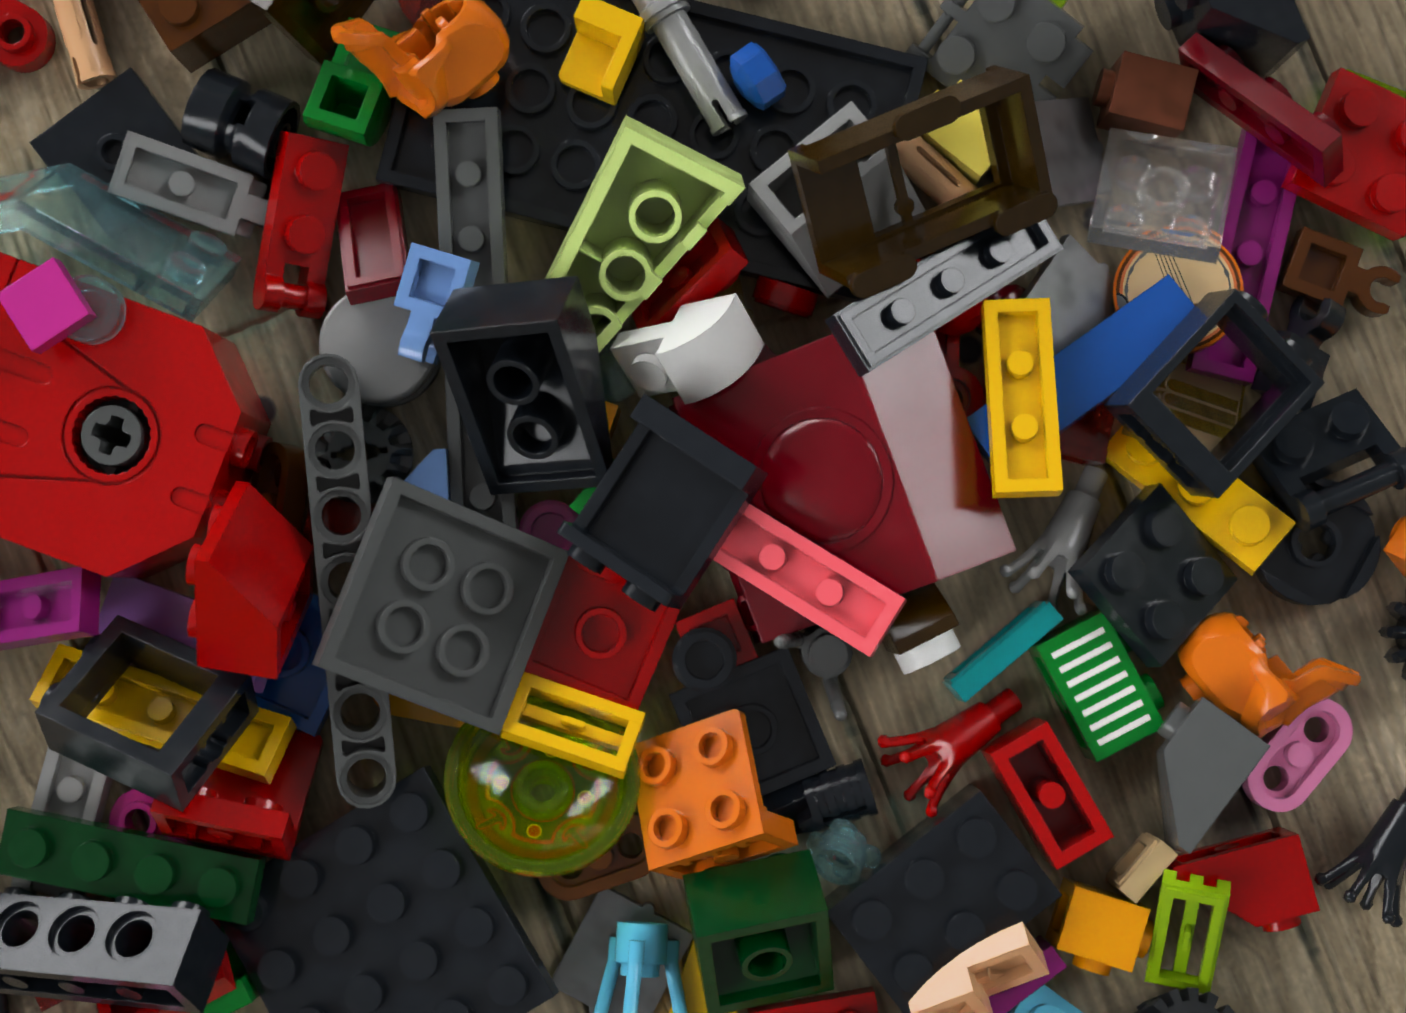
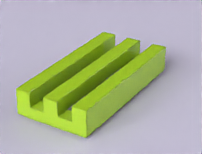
(1193, 893)

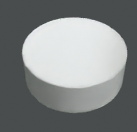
(928, 652)

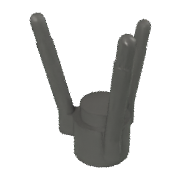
(823, 656)

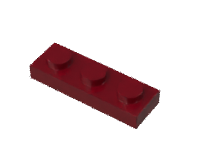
(1265, 109)

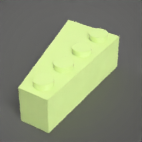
(639, 221)

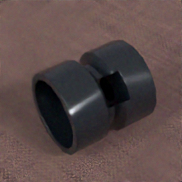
(230, 119)

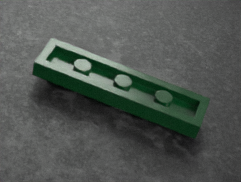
(130, 863)

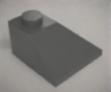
(1201, 769)

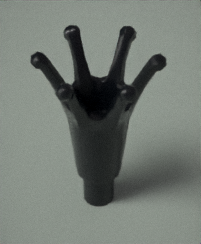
(1381, 858)

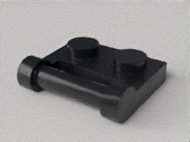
(1325, 442)

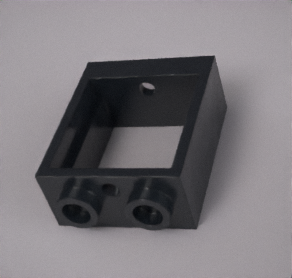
(1170, 441)
(194, 747)

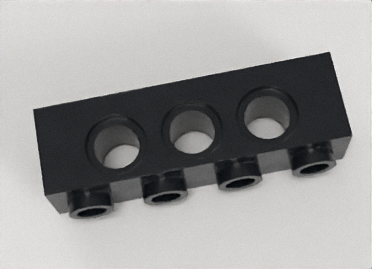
(108, 950)

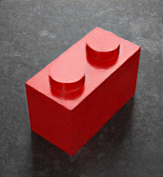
(1046, 792)

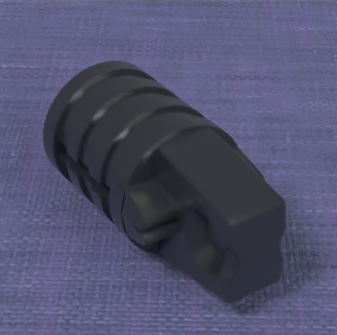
(825, 797)

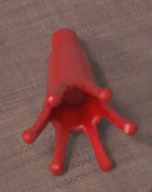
(950, 745)

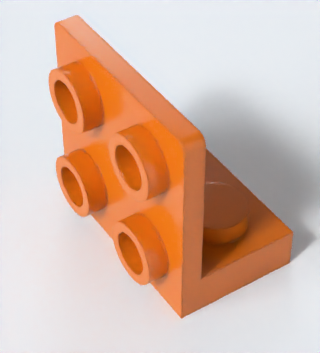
(705, 799)

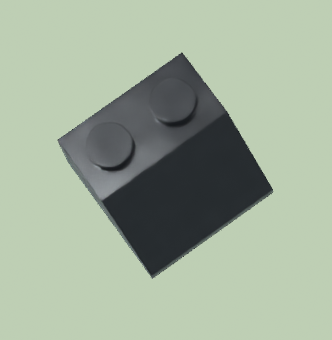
(1257, 30)

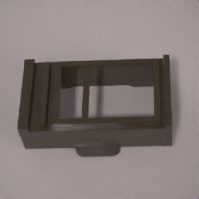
(837, 203)

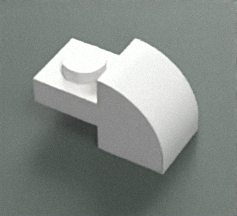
(694, 354)

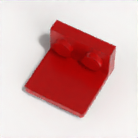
(246, 812)

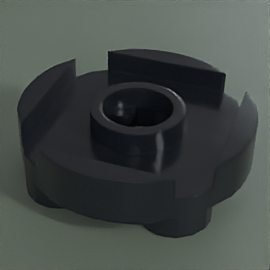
(1325, 578)

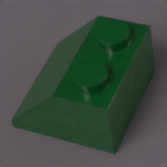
(760, 931)

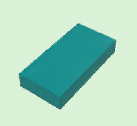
(1002, 649)

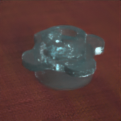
(842, 852)

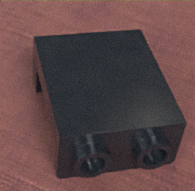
(662, 508)

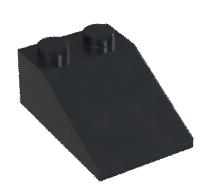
(527, 383)

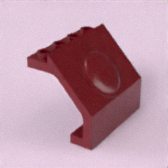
(859, 467)

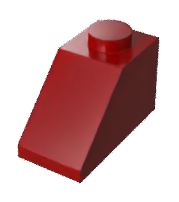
(1265, 873)

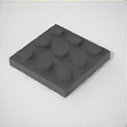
(441, 606)

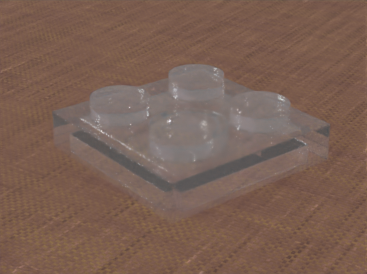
(1163, 195)

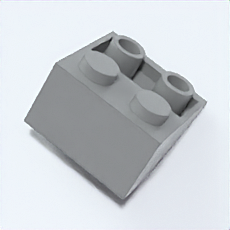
(779, 205)

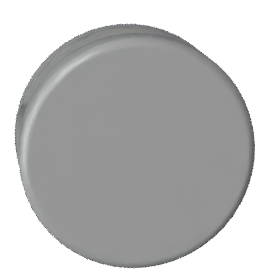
(370, 341)

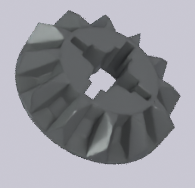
(382, 431)

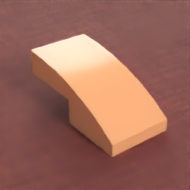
(981, 971)

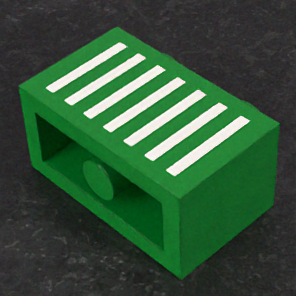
(1097, 685)

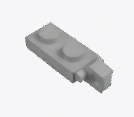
(188, 186)

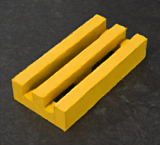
(566, 749)

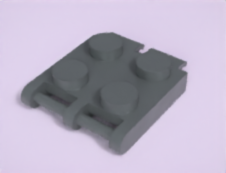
(1011, 34)

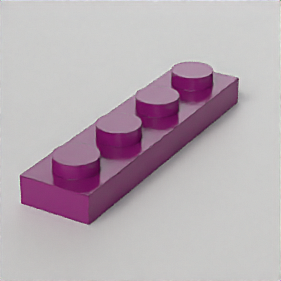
(1256, 238)

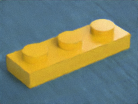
(1021, 398)
(1236, 523)

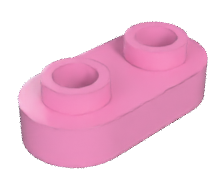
(1300, 760)

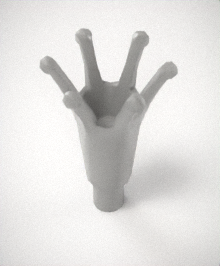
(1063, 540)

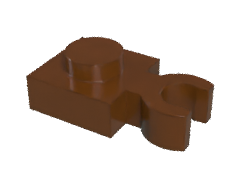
(1329, 269)

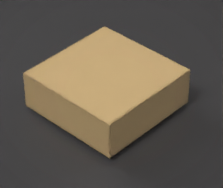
(1140, 866)

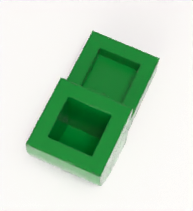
(349, 99)

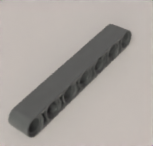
(330, 549)

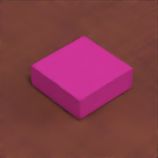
(46, 305)

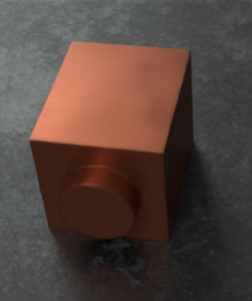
(1144, 95)

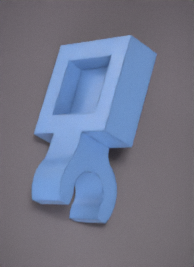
(424, 290)

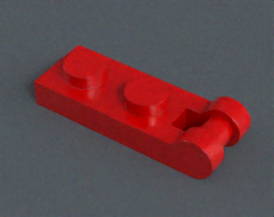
(300, 224)

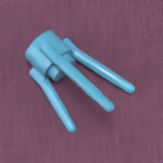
(639, 952)

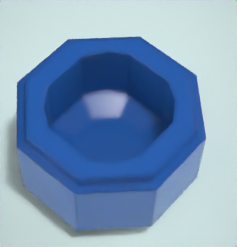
(756, 76)

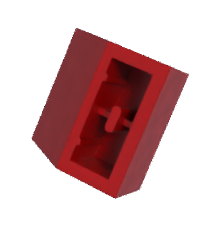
(248, 586)

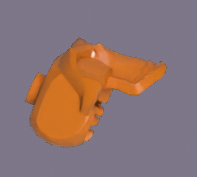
(439, 61)
(1235, 675)

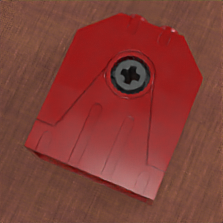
(123, 440)

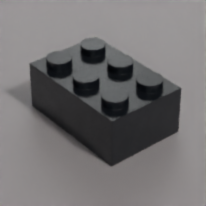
(939, 894)

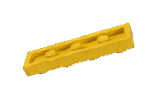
(153, 707)

